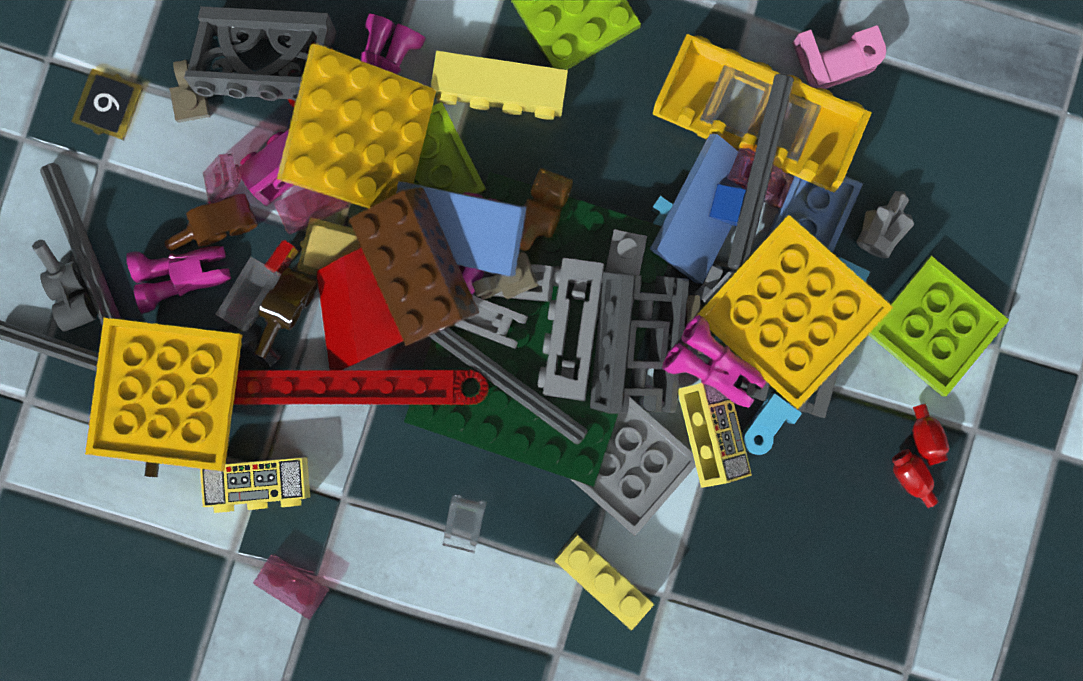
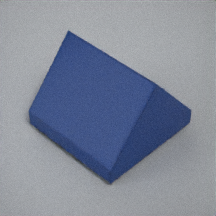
(727, 204)

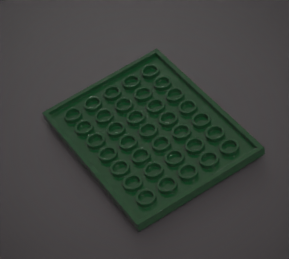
(502, 422)

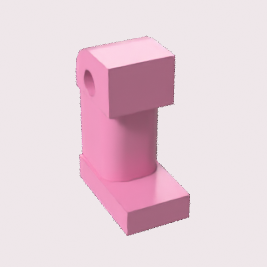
(841, 62)

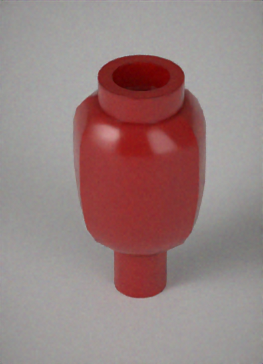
(929, 436)
(915, 476)

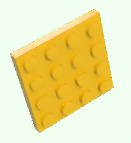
(354, 129)
(794, 311)
(163, 394)

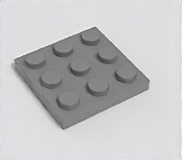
(639, 469)

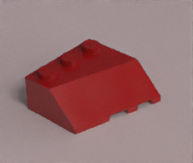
(354, 312)

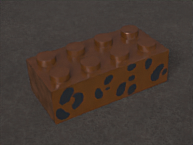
(413, 265)

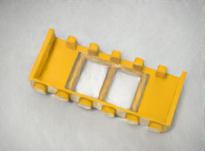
(728, 96)

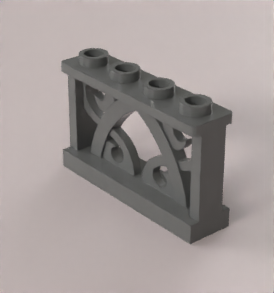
(255, 24)

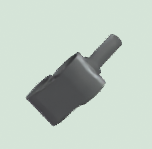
(68, 287)

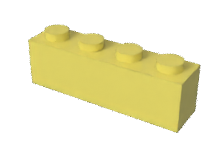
(499, 84)

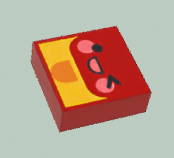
(282, 257)

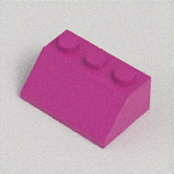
(261, 170)

